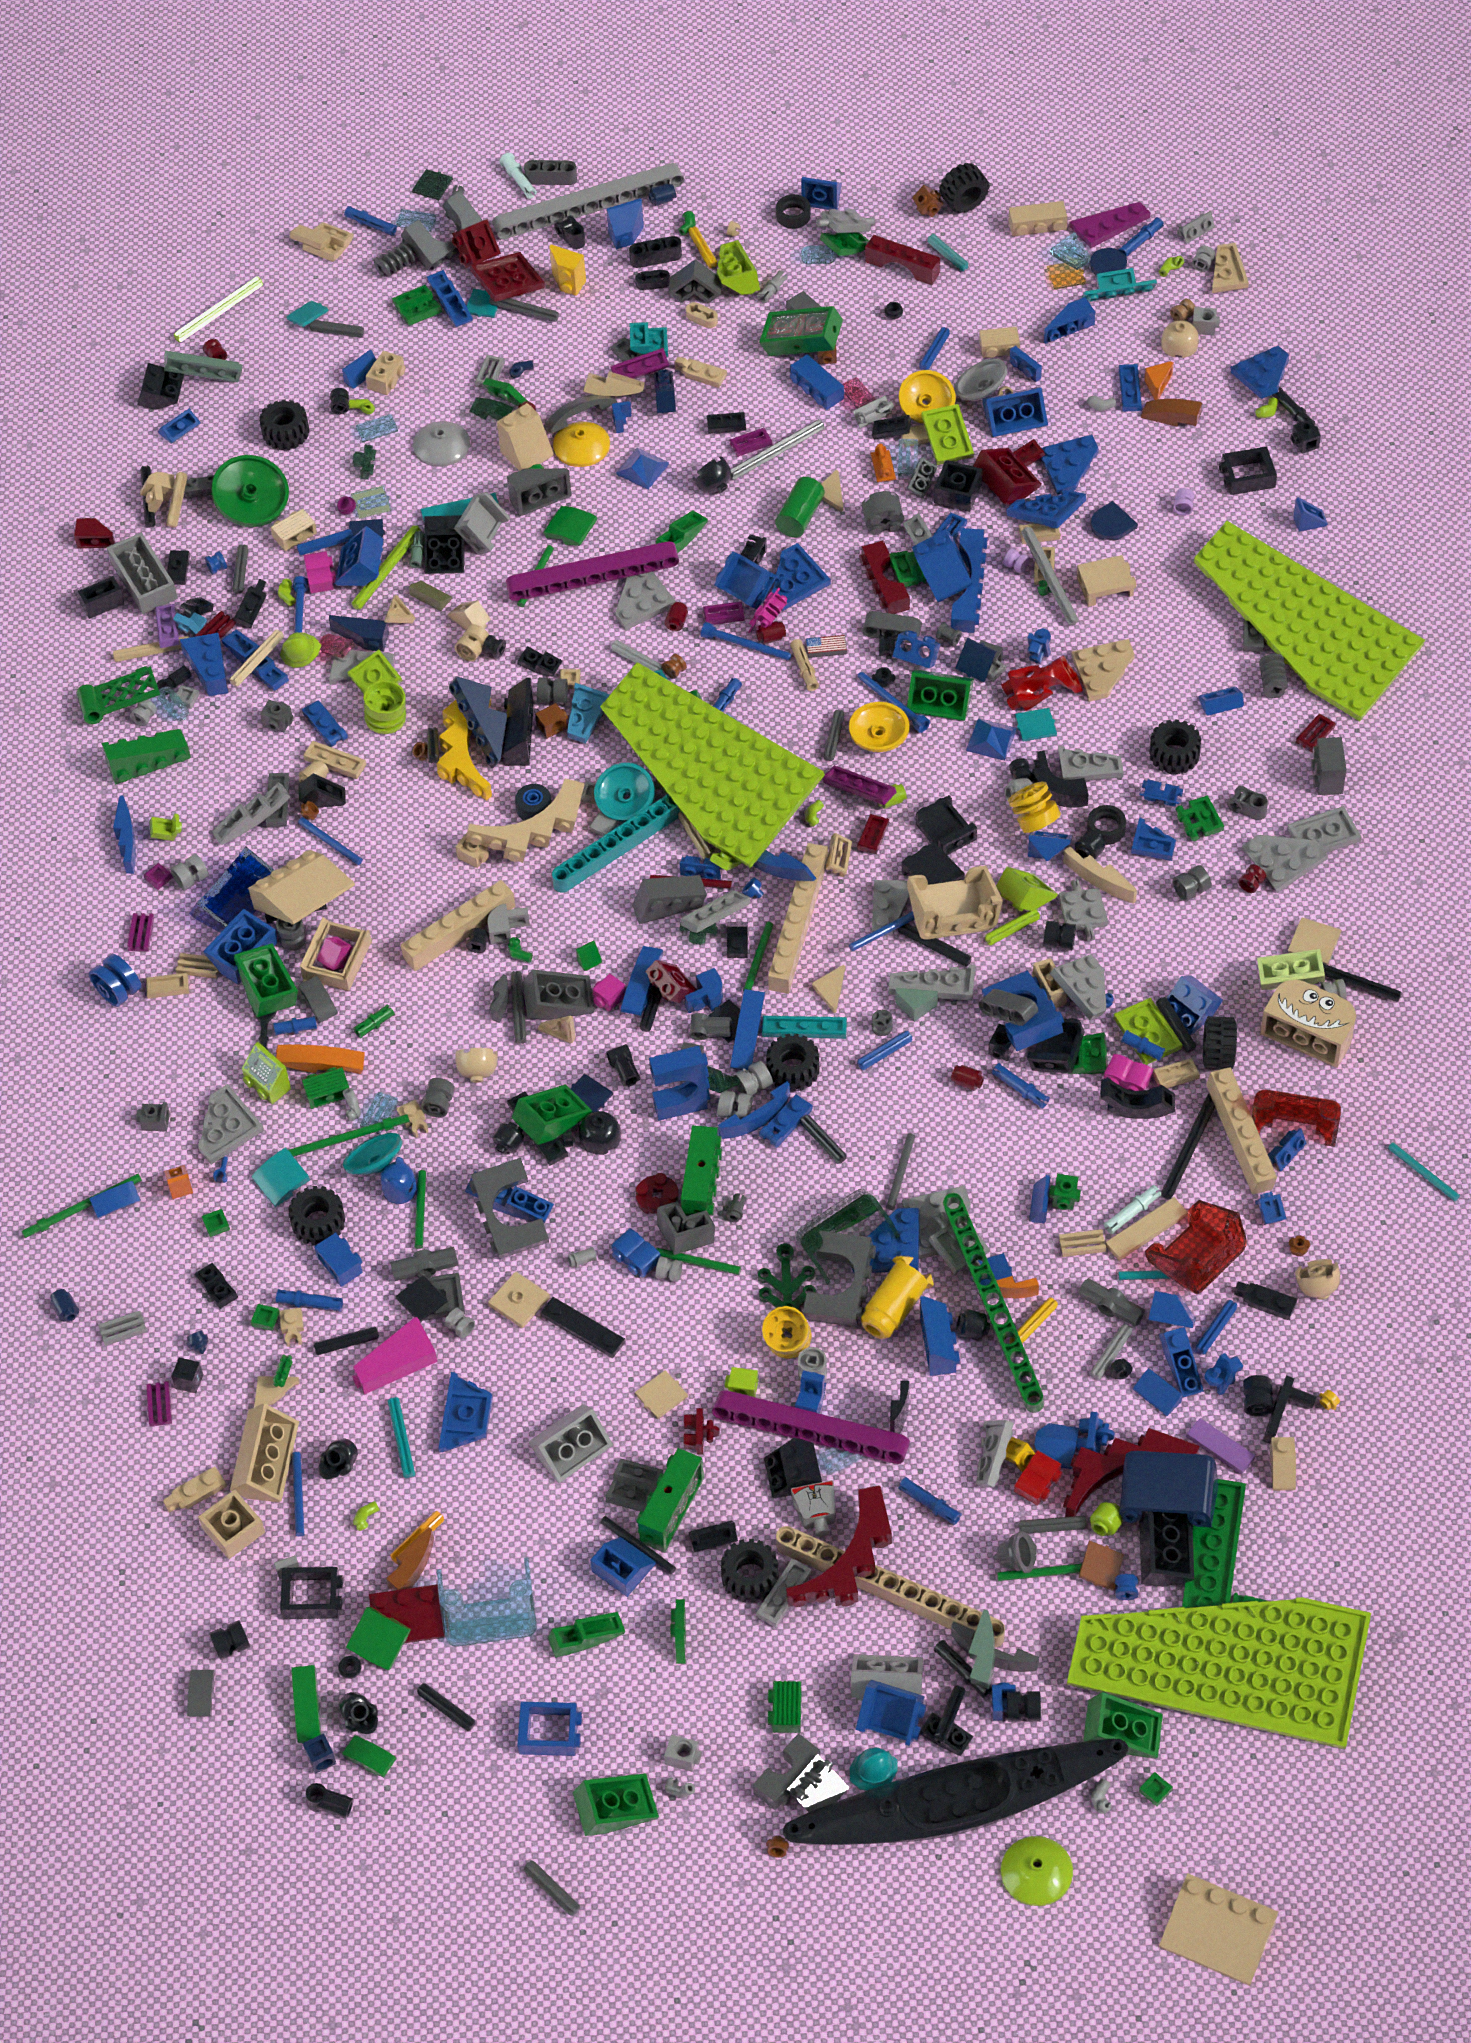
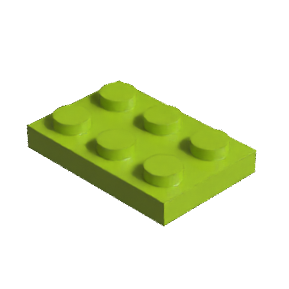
(947, 434)
(1147, 1021)

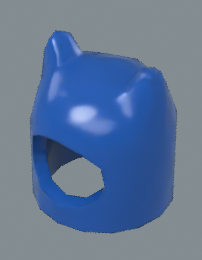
(396, 1181)

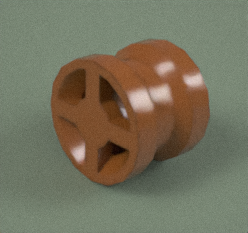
(674, 666)

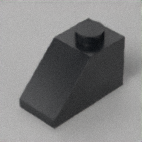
(321, 792)

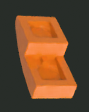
(1018, 1290)

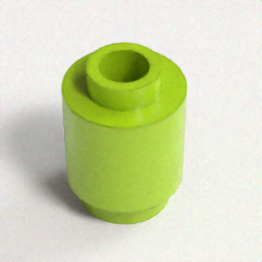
(897, 798)

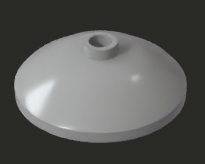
(981, 379)
(441, 443)

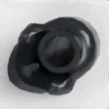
(338, 1459)
(358, 1713)

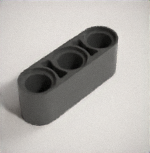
(551, 172)
(888, 625)
(1008, 1007)

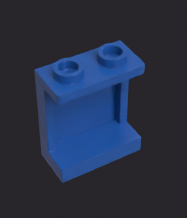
(745, 580)
(891, 1711)

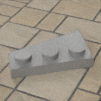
(343, 665)
(1089, 766)

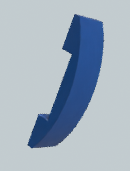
(735, 1127)

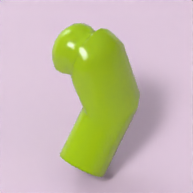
(1171, 264)
(362, 404)
(284, 592)
(811, 813)
(363, 1513)

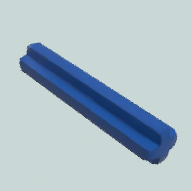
(934, 348)
(325, 542)
(884, 1050)
(1216, 1327)

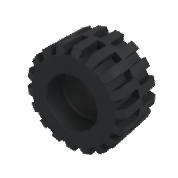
(964, 187)
(284, 424)
(1175, 734)
(1219, 1043)
(793, 1048)
(312, 1201)
(749, 1587)

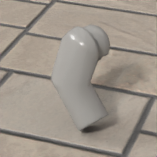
(1100, 404)
(353, 1104)
(678, 1791)
(1098, 1797)

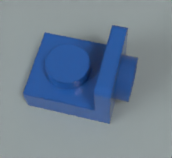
(619, 413)
(1271, 1208)
(999, 1699)

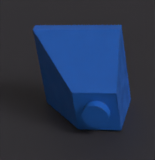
(625, 223)

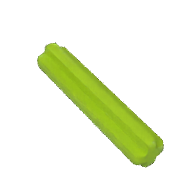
(1012, 927)

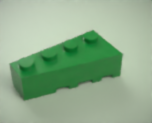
(145, 755)

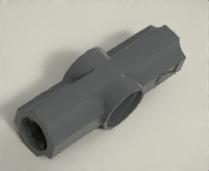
(424, 1263)
(1111, 1302)

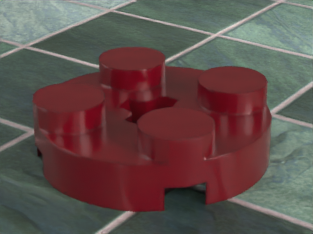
(652, 1184)

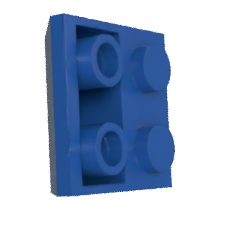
(1193, 1002)
(621, 1565)

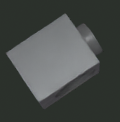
(1206, 320)
(678, 1744)

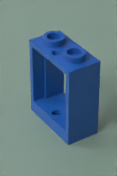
(542, 1747)

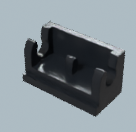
(755, 551)

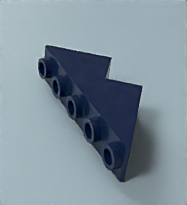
(485, 723)

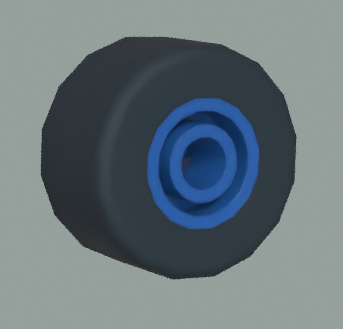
(532, 800)

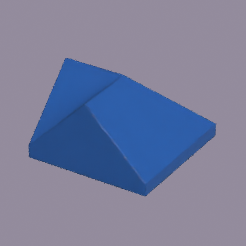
(821, 193)
(642, 468)
(991, 739)
(1047, 844)
(1171, 1310)

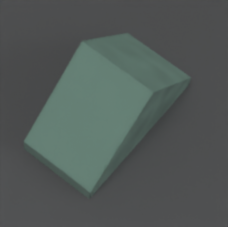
(915, 1001)

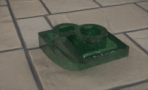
(483, 407)

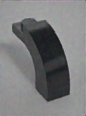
(1064, 792)
(1137, 1104)

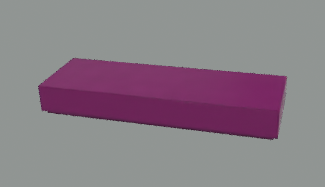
(642, 364)

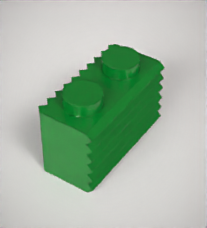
(325, 1087)
(786, 1707)

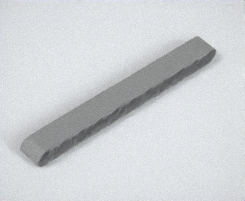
(585, 201)

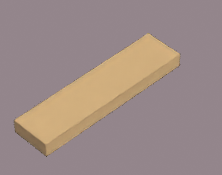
(1146, 1229)

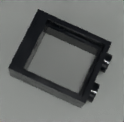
(1248, 483)
(310, 1611)

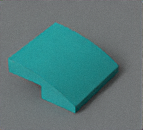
(646, 340)
(280, 1177)

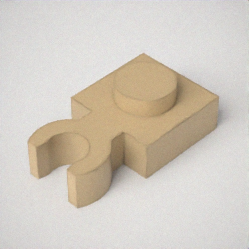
(415, 1115)
(292, 1324)

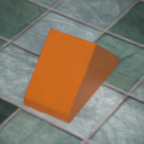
(1158, 377)
(178, 1181)

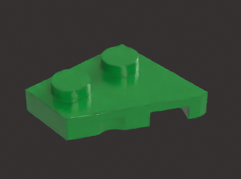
(504, 391)
(678, 1630)

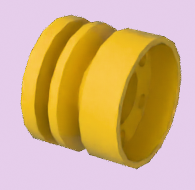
(1034, 807)
(789, 1320)

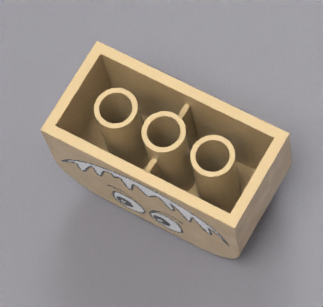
(1310, 1021)

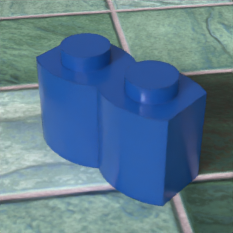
(635, 1253)

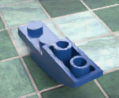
(520, 1204)

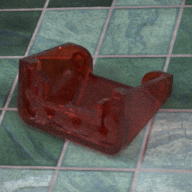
(1299, 1109)
(1202, 1249)

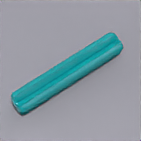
(947, 252)

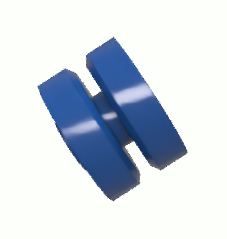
(115, 980)

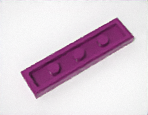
(859, 785)

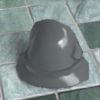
(1017, 1552)

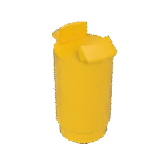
(894, 1298)

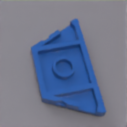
(465, 1414)

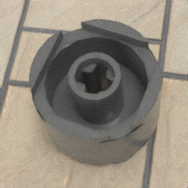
(882, 512)

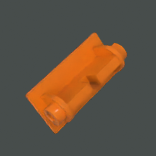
(882, 464)

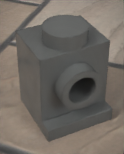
(153, 1117)

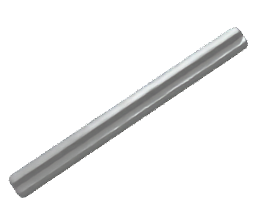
(1050, 576)

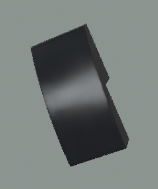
(540, 663)
(215, 1285)
(956, 1741)

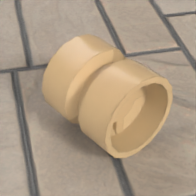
(471, 643)

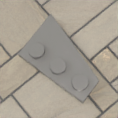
(888, 902)
(994, 1446)

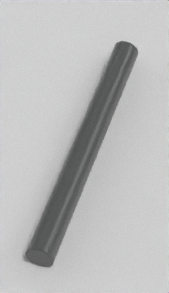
(900, 1171)

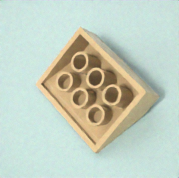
(299, 887)
(1218, 1929)

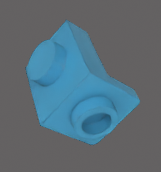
(192, 624)

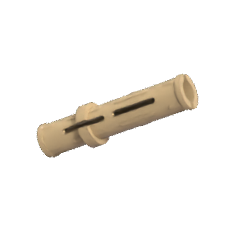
(806, 671)

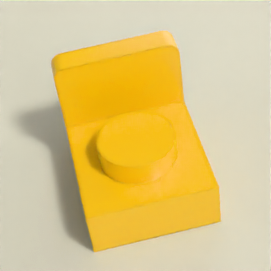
(1019, 1453)

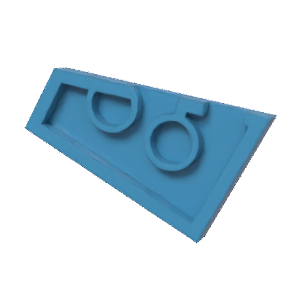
(585, 712)

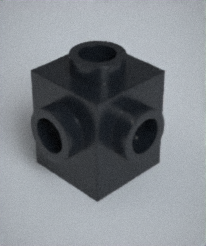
(1306, 436)

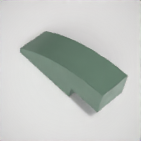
(983, 1652)

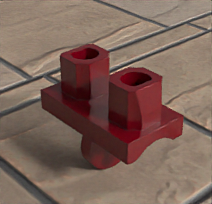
(696, 1421)

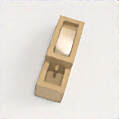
(612, 385)

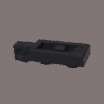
(251, 605)
(1266, 1299)

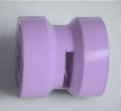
(1184, 501)
(1016, 560)

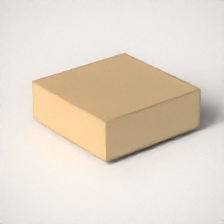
(572, 676)

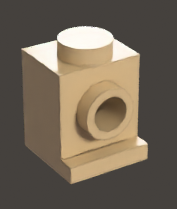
(471, 853)

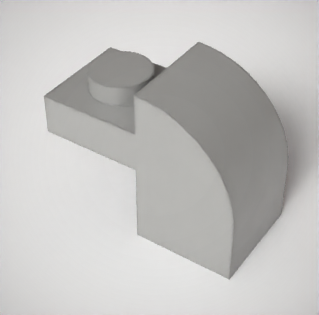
(501, 920)

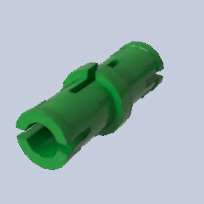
(373, 1021)

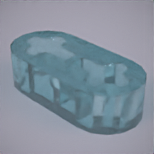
(818, 255)
(176, 700)

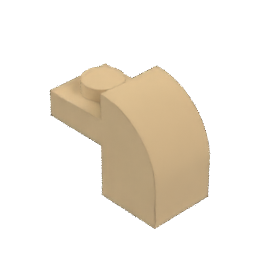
(157, 488)

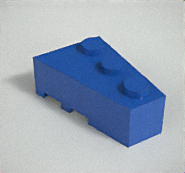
(207, 661)

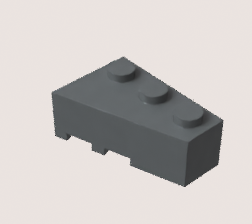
(668, 897)

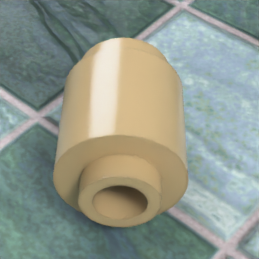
(315, 767)

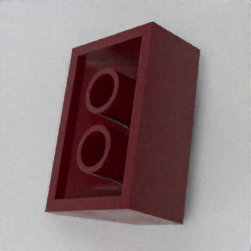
(1006, 474)
(414, 1608)

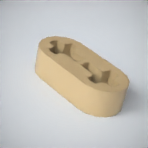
(703, 316)

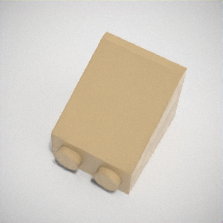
(523, 438)

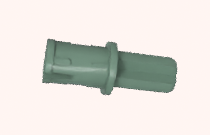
(417, 550)

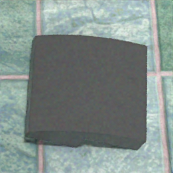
(632, 1484)

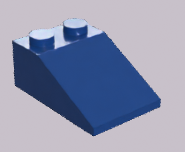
(942, 565)

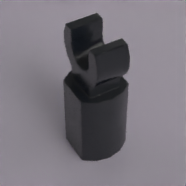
(176, 678)

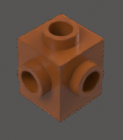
(927, 201)

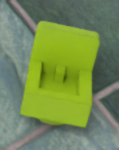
(165, 828)

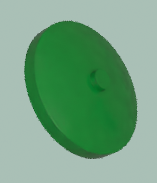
(250, 490)

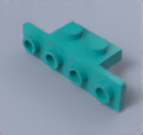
(1118, 282)

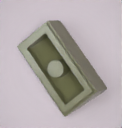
(429, 595)

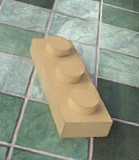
(335, 759)

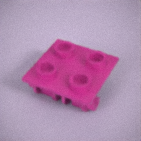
(769, 610)

